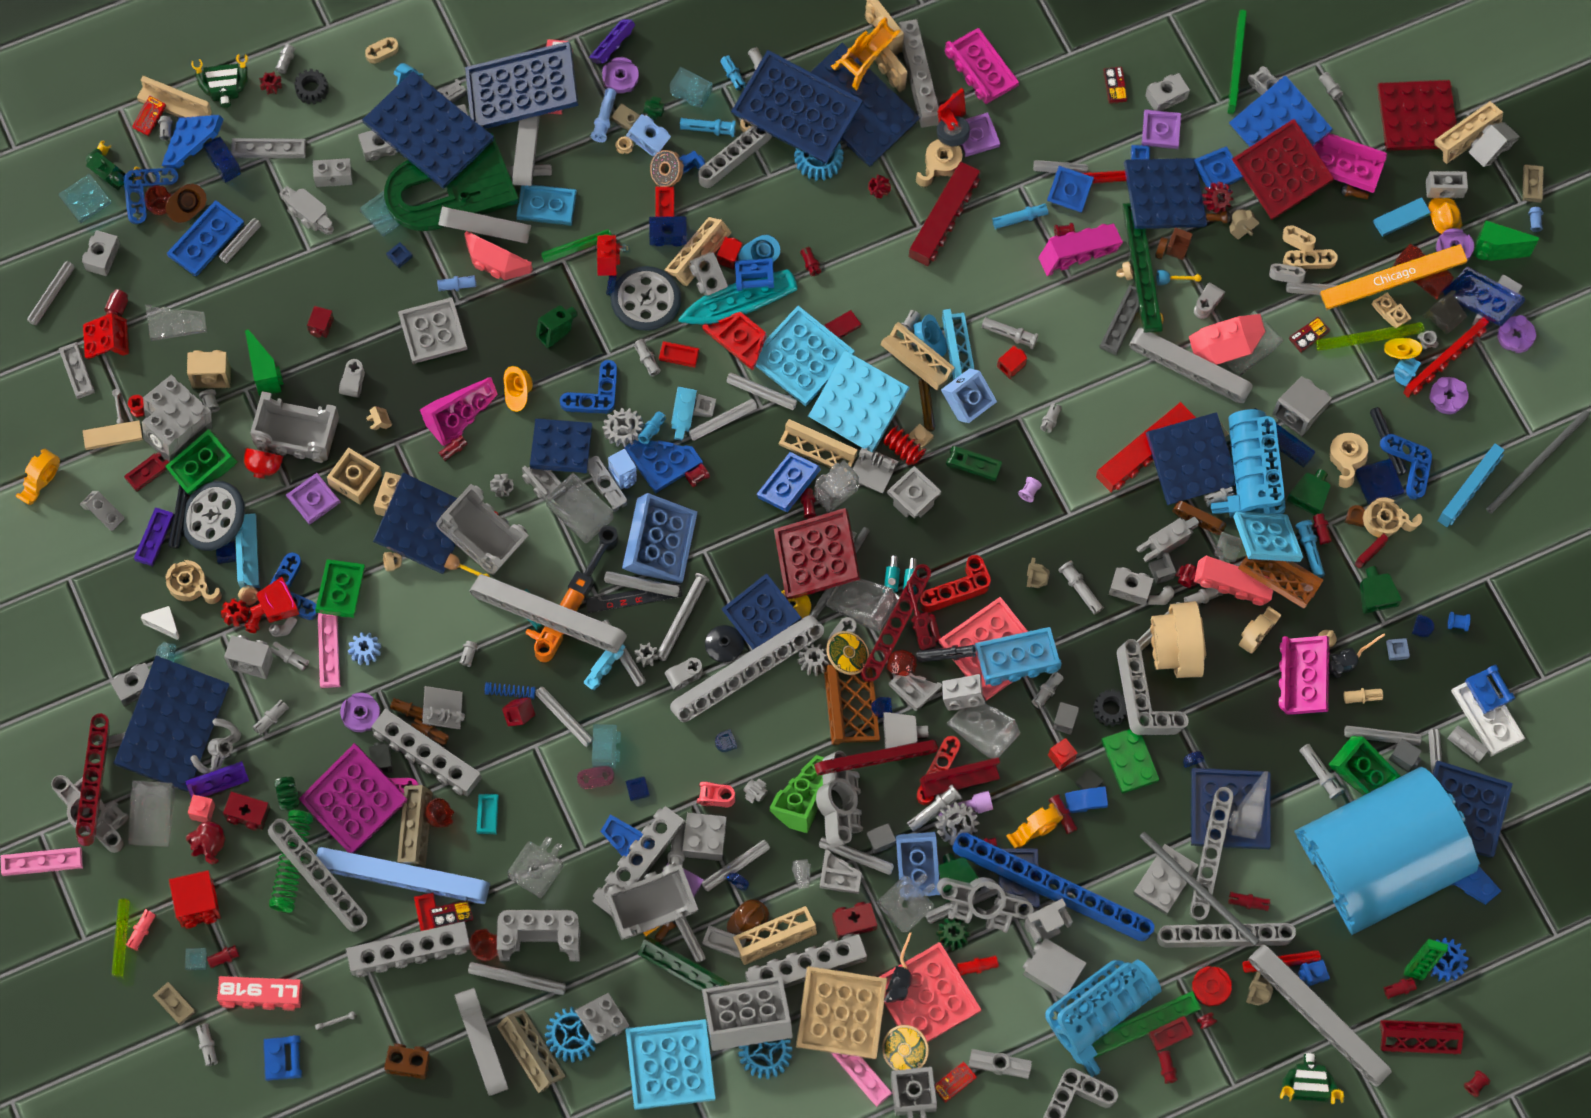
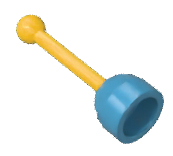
(1164, 277)

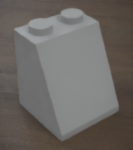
(1301, 405)

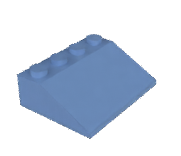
(659, 539)

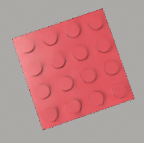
(988, 624)
(936, 996)

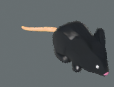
(1347, 660)
(900, 980)

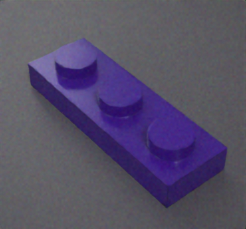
(612, 41)
(153, 536)
(217, 780)

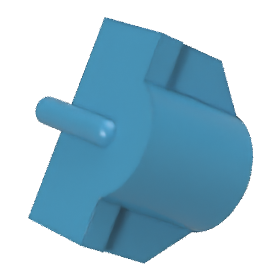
(403, 71)
(1406, 370)

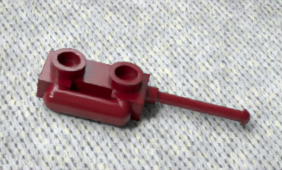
(920, 625)

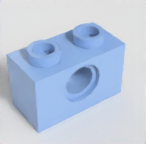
(638, 135)
(622, 469)

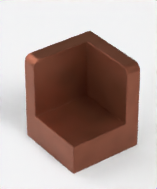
(1179, 243)

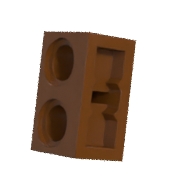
(405, 1067)

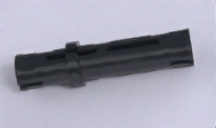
(946, 653)

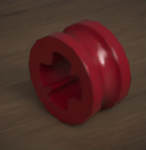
(1207, 1020)

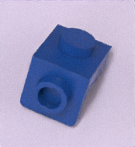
(691, 160)

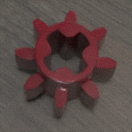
(275, 83)
(879, 186)
(1187, 575)

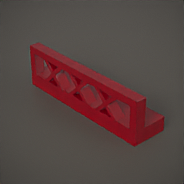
(960, 777)
(1420, 1030)

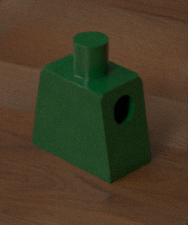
(555, 325)
(1310, 492)
(1378, 592)
(956, 869)

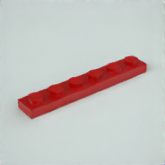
(1441, 362)

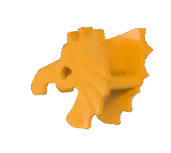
(866, 50)

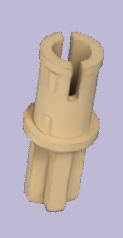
(1363, 695)

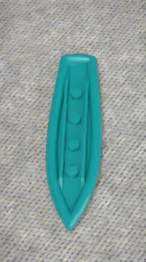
(730, 301)

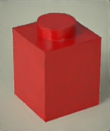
(729, 252)
(1012, 361)
(1062, 754)

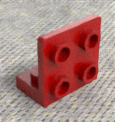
(105, 335)

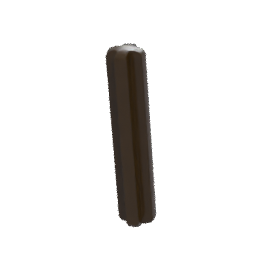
(926, 403)

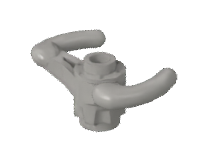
(218, 747)

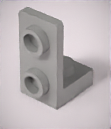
(102, 510)

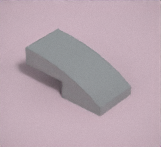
(704, 406)

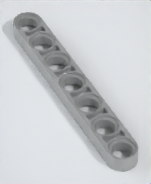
(1215, 844)

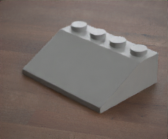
(747, 1013)

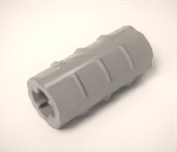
(1468, 744)

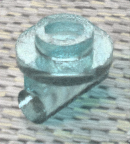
(166, 651)

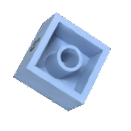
(968, 395)

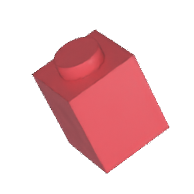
(201, 809)

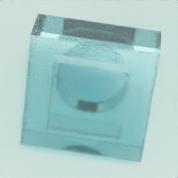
(196, 959)

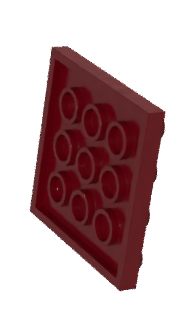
(1415, 113)
(1282, 169)
(817, 554)

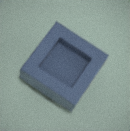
(1397, 649)

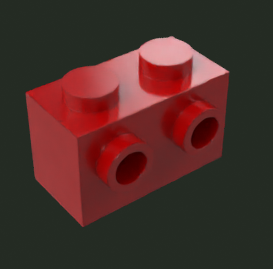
(607, 255)

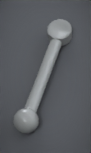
(116, 394)
(351, 1015)

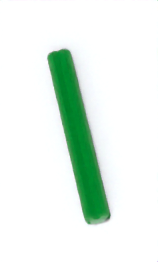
(572, 247)

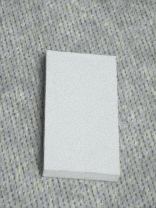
(1496, 728)

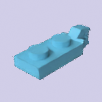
(683, 411)
(602, 667)

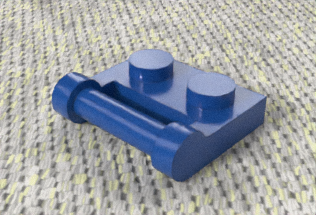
(754, 269)
(1484, 692)
(276, 1058)

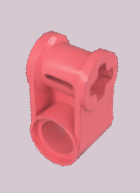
(714, 795)

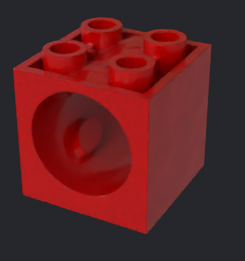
(195, 899)

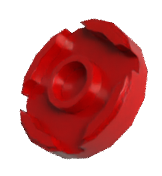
(1211, 986)

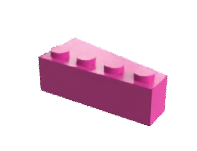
(1079, 247)

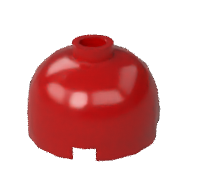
(262, 463)

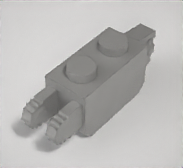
(307, 209)
(1168, 538)

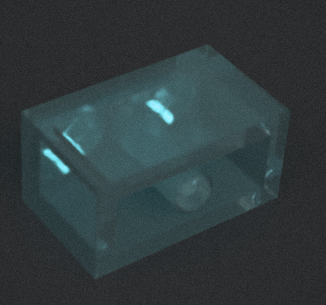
(690, 87)
(605, 745)

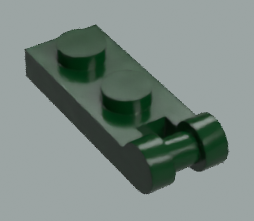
(974, 463)

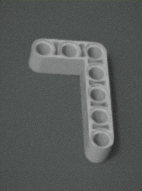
(1141, 696)
(481, 1041)
(1078, 1089)

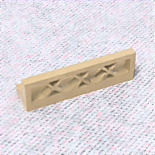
(178, 102)
(1467, 131)
(710, 241)
(917, 360)
(817, 440)
(775, 942)

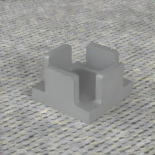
(914, 494)
(1046, 921)

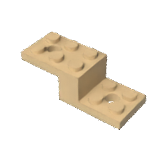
(887, 61)

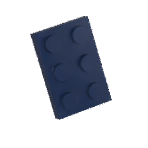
(1011, 887)

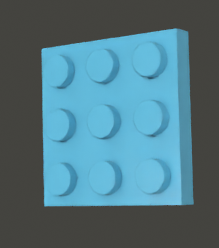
(1268, 536)

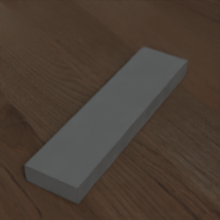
(1121, 322)

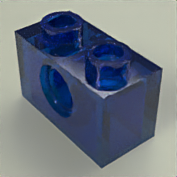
(222, 159)
(659, 225)

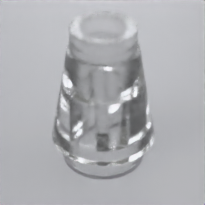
(801, 872)

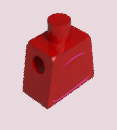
(275, 602)

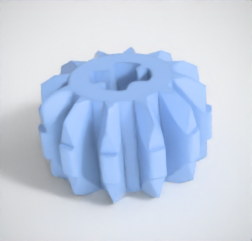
(358, 654)

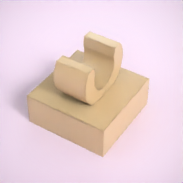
(380, 418)

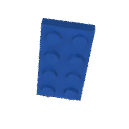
(205, 238)

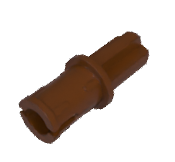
(407, 708)
(431, 732)

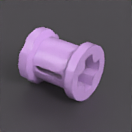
(1029, 489)

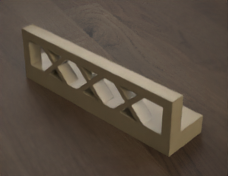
(414, 827)
(527, 1051)

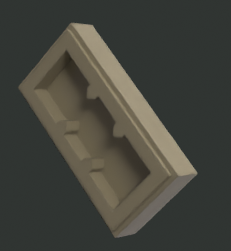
(625, 117)

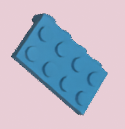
(1018, 656)

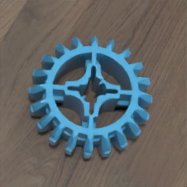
(817, 168)
(562, 1049)
(771, 1068)

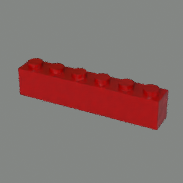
(1138, 453)

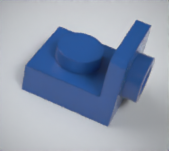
(1313, 973)

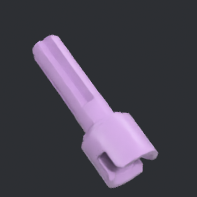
(979, 803)

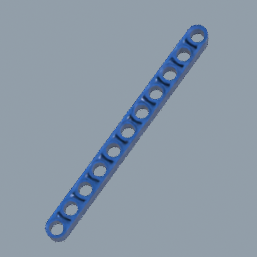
(1063, 886)

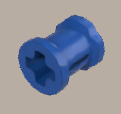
(1459, 621)

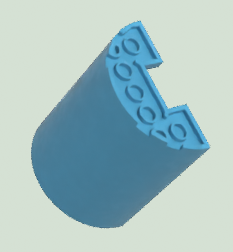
(1390, 848)

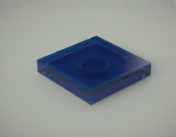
(1379, 481)

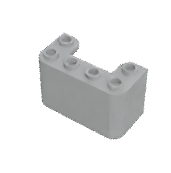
(294, 429)
(480, 530)
(650, 901)
(538, 926)

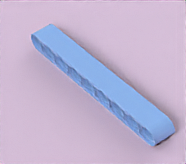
(404, 875)

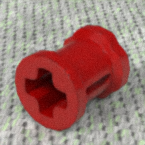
(134, 404)

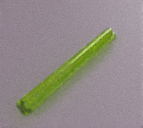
(1369, 336)

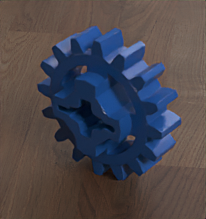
(1446, 968)

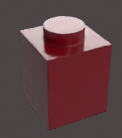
(320, 322)

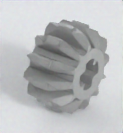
(808, 664)

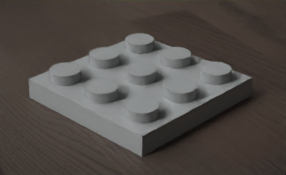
(432, 330)

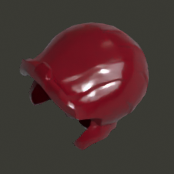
(207, 840)

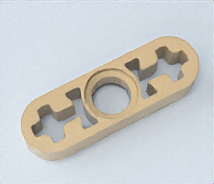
(1324, 264)

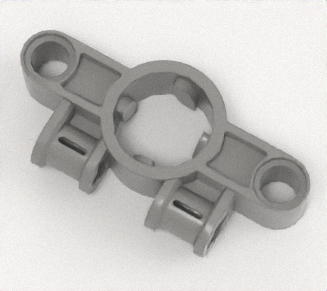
(844, 821)
(107, 822)
(997, 917)

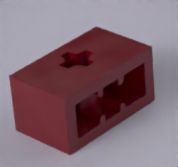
(240, 803)
(865, 920)

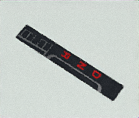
(625, 599)

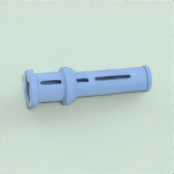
(602, 121)

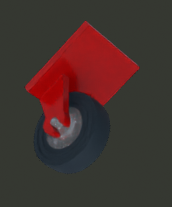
(952, 128)

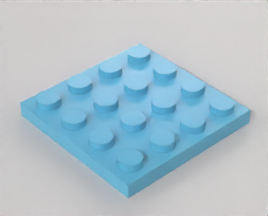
(801, 355)
(859, 401)
(670, 1064)

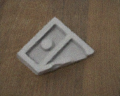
(839, 875)

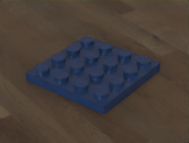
(1165, 193)
(1191, 458)
(411, 523)
(1203, 788)
(1480, 800)

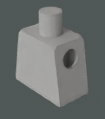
(902, 730)

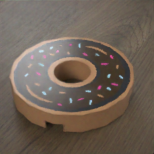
(658, 165)

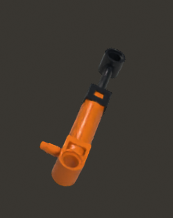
(578, 590)

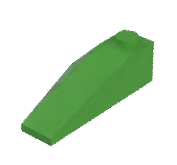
(797, 802)

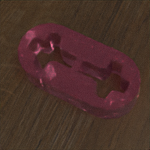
(595, 772)

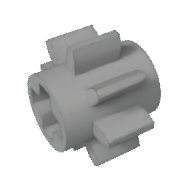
(501, 485)
(649, 659)
(755, 790)

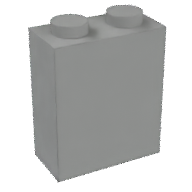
(1053, 968)

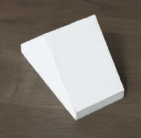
(162, 621)

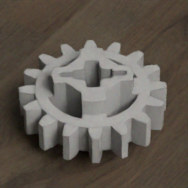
(623, 425)
(957, 816)

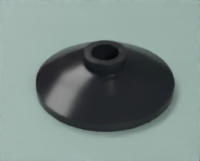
(724, 652)

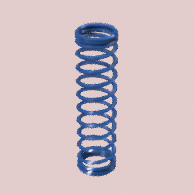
(488, 690)

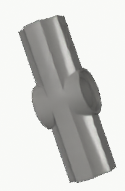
(1013, 1066)

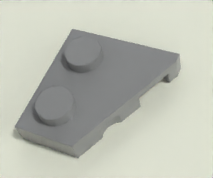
(914, 689)

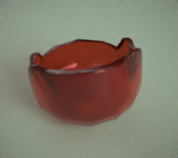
(156, 199)
(901, 662)
(439, 813)
(483, 945)

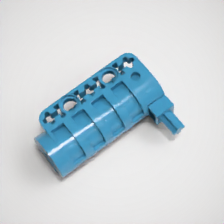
(1253, 465)
(1100, 1007)

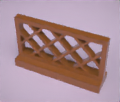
(1291, 576)
(835, 708)

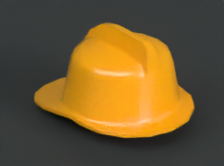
(1444, 214)
(517, 386)

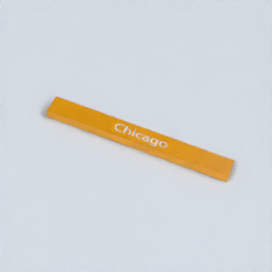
(1393, 277)

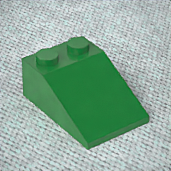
(1502, 243)
(265, 372)
(201, 462)
(1362, 766)

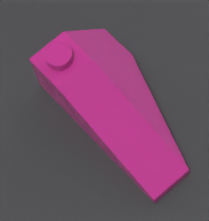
(452, 413)

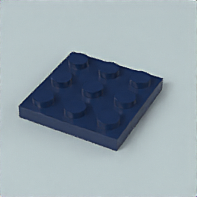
(561, 445)
(761, 612)

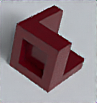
(518, 711)

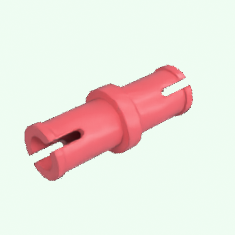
(141, 930)

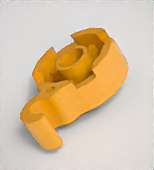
(40, 473)
(1038, 824)

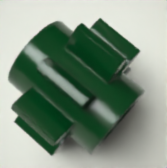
(654, 107)

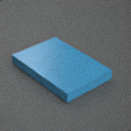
(546, 204)

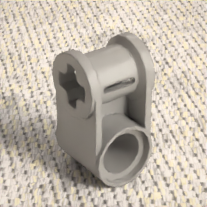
(1262, 80)
(1209, 300)
(352, 381)
(682, 674)

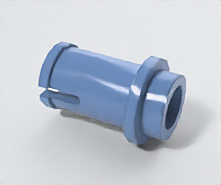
(1536, 220)

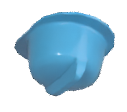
(760, 248)
(931, 334)

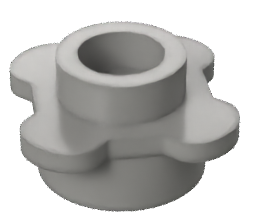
(1431, 335)

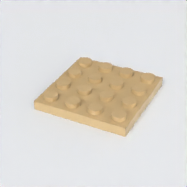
(841, 1012)

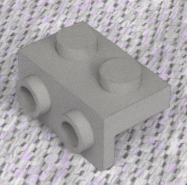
(542, 480)
(963, 692)

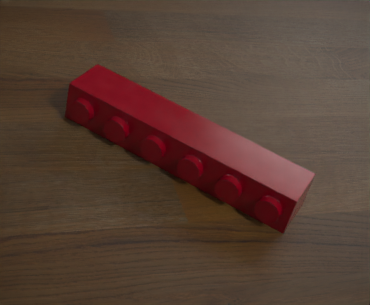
(944, 214)

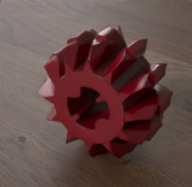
(1212, 199)

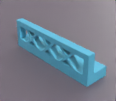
(953, 348)
(247, 553)

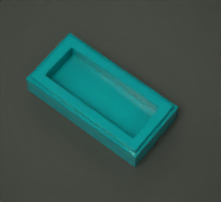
(487, 813)

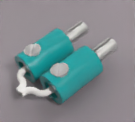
(893, 573)

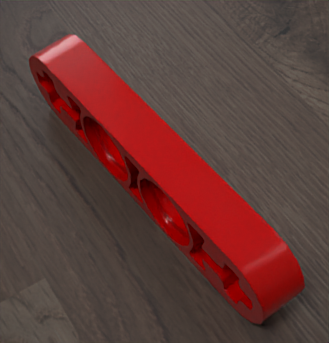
(936, 768)

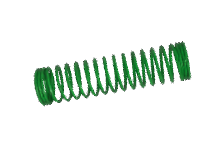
(279, 904)

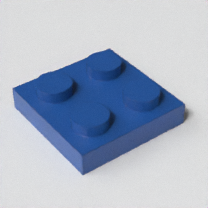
(1218, 167)
(1070, 189)

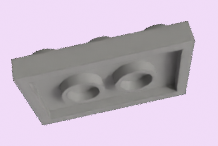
(1163, 884)

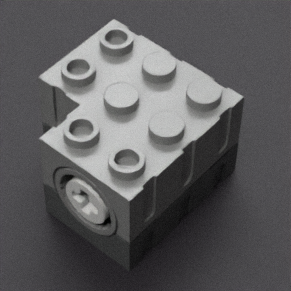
(173, 418)

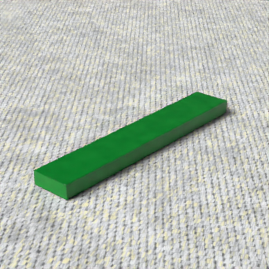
(1237, 59)
(1425, 959)
(1146, 1022)

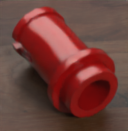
(252, 625)

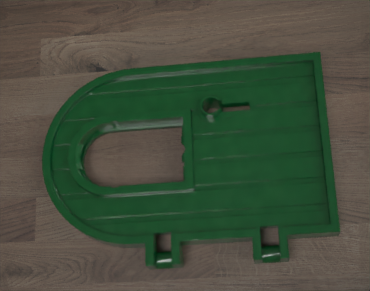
(483, 175)

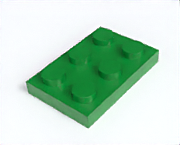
(340, 588)
(1130, 760)

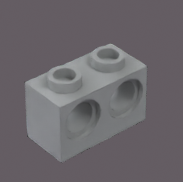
(713, 271)

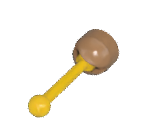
(454, 563)

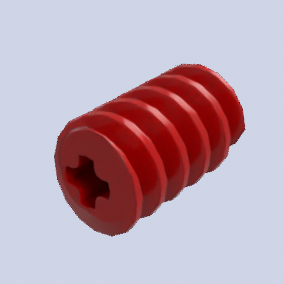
(903, 446)

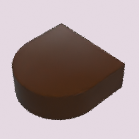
(1161, 248)
(1355, 516)

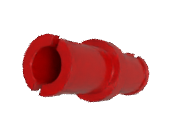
(977, 965)

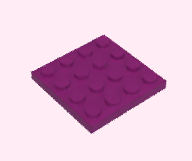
(353, 799)

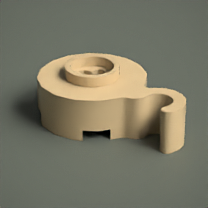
(939, 167)
(1345, 461)
(1394, 518)
(194, 588)
(1257, 629)

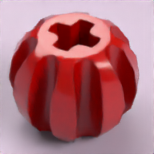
(237, 617)

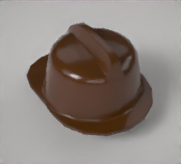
(186, 203)
(748, 916)

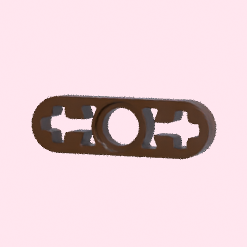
(1205, 520)

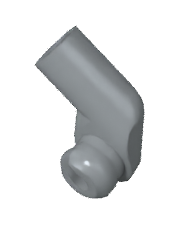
(1163, 598)
(283, 630)

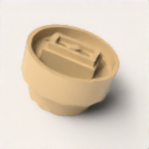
(1179, 640)

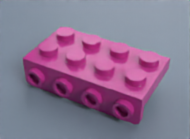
(981, 66)
(1351, 161)
(1304, 674)

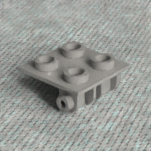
(874, 469)
(442, 707)
(602, 1018)

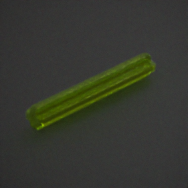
(120, 937)

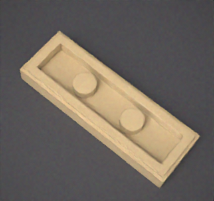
(112, 435)

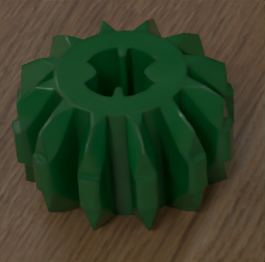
(287, 793)
(946, 936)

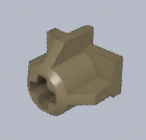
(1242, 223)
(1037, 575)
(1259, 991)

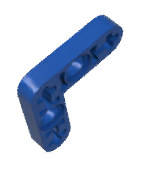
(137, 187)
(602, 395)
(1416, 462)
(295, 569)

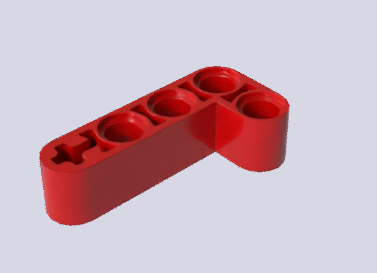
(952, 588)

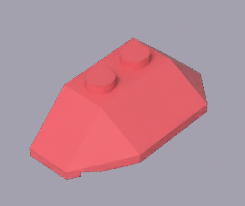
(495, 259)
(1228, 339)

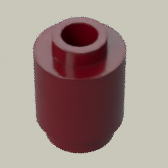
(116, 303)

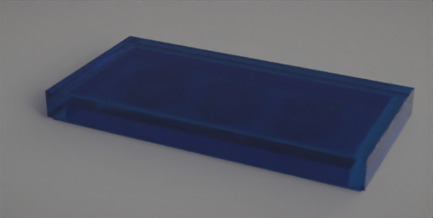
(1485, 296)

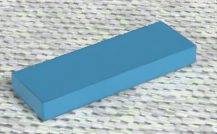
(1401, 217)

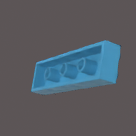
(1471, 486)

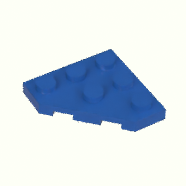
(189, 138)
(662, 461)

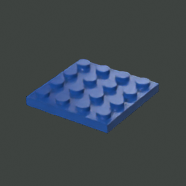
(1277, 108)

